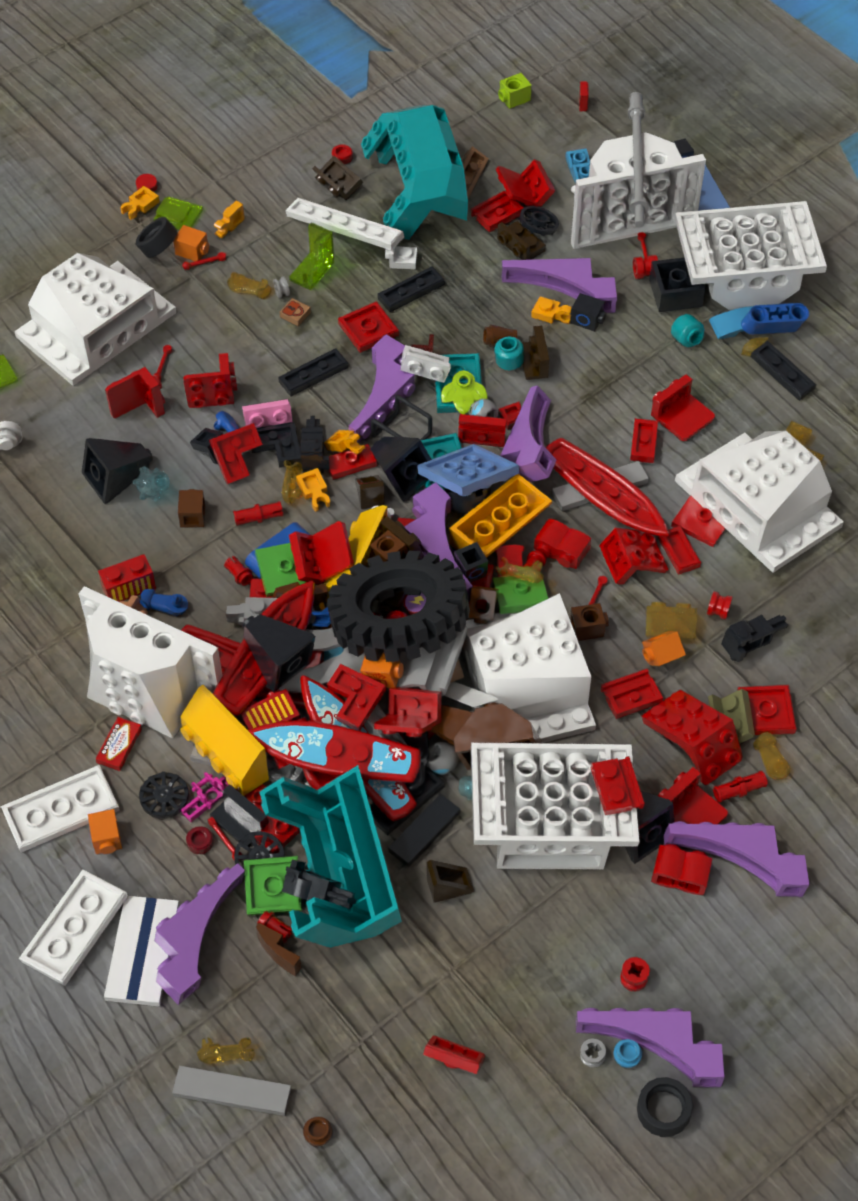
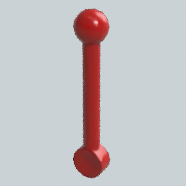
(642, 237)
(221, 257)
(167, 349)
(602, 581)
(213, 824)

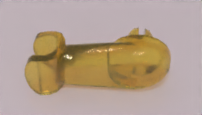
(241, 284)
(289, 489)
(526, 573)
(773, 761)
(215, 1053)

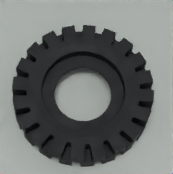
(438, 620)

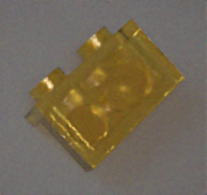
(664, 619)

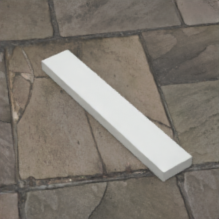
(345, 224)

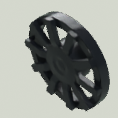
(539, 220)
(163, 795)
(258, 852)

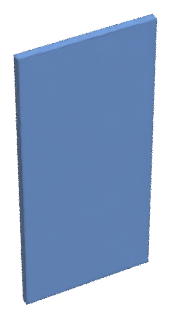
(711, 196)

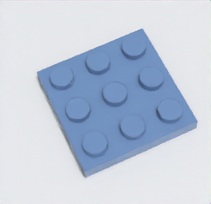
(468, 470)

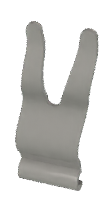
(428, 672)

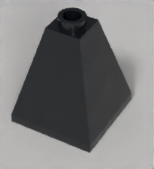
(400, 462)
(113, 465)
(278, 648)
(651, 825)

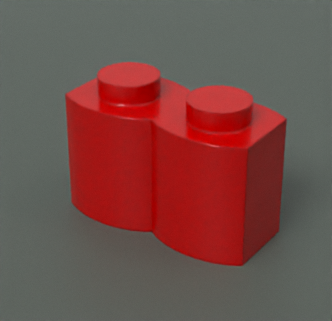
(562, 543)
(681, 869)

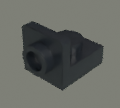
(202, 443)

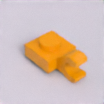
(548, 310)
(344, 440)

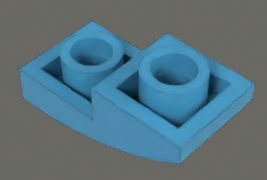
(578, 163)
(729, 323)

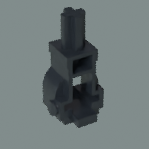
(313, 447)
(750, 635)
(309, 884)

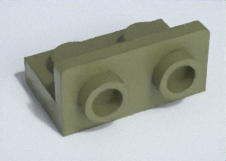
(737, 708)

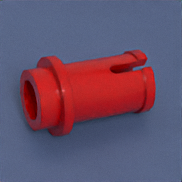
(535, 556)
(242, 575)
(272, 922)

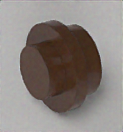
(317, 1131)

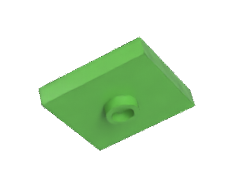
(276, 567)
(517, 594)
(264, 886)

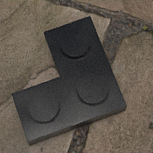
(283, 440)

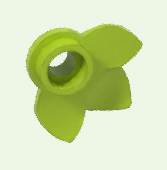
(461, 394)

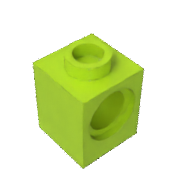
(515, 90)

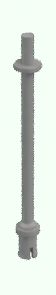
(636, 113)

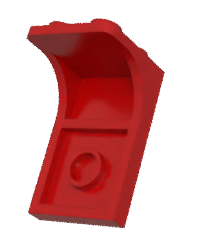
(699, 731)

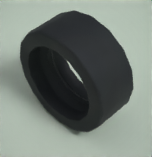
(156, 237)
(671, 1086)

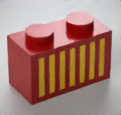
(127, 578)
(274, 708)

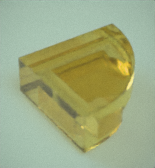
(753, 344)

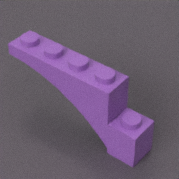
(562, 275)
(388, 383)
(526, 441)
(431, 512)
(748, 846)
(183, 934)
(662, 1033)

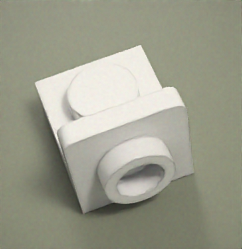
(402, 257)

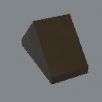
(370, 491)
(447, 881)

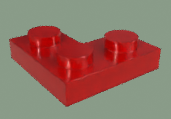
(229, 449)
(361, 694)

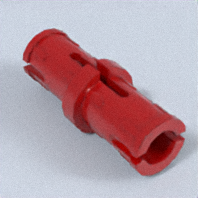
(258, 513)
(740, 786)

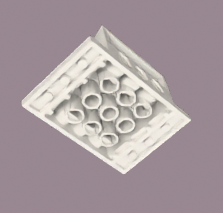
(604, 197)
(750, 251)
(89, 315)
(765, 495)
(144, 664)
(533, 668)
(546, 805)

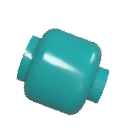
(687, 330)
(509, 353)

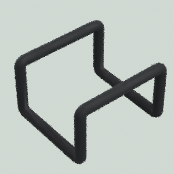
(398, 398)

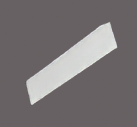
(468, 695)

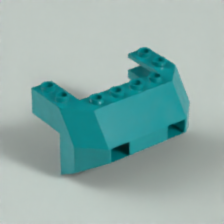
(426, 162)
(340, 846)

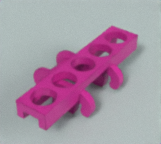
(201, 796)

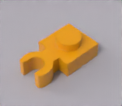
(141, 200)
(231, 219)
(313, 486)

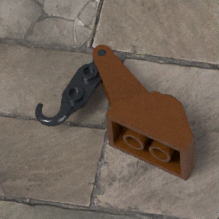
(460, 728)

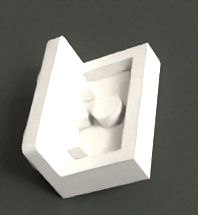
(425, 364)

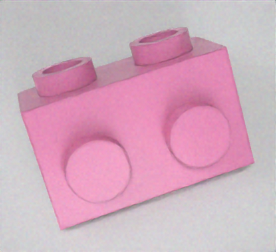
(268, 413)

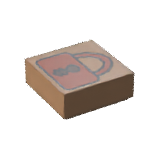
(295, 312)

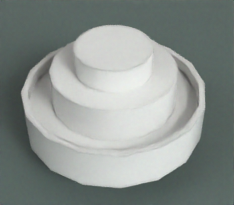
(9, 435)

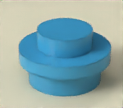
(627, 1053)

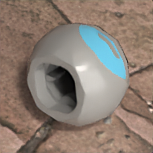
(484, 408)
(442, 758)

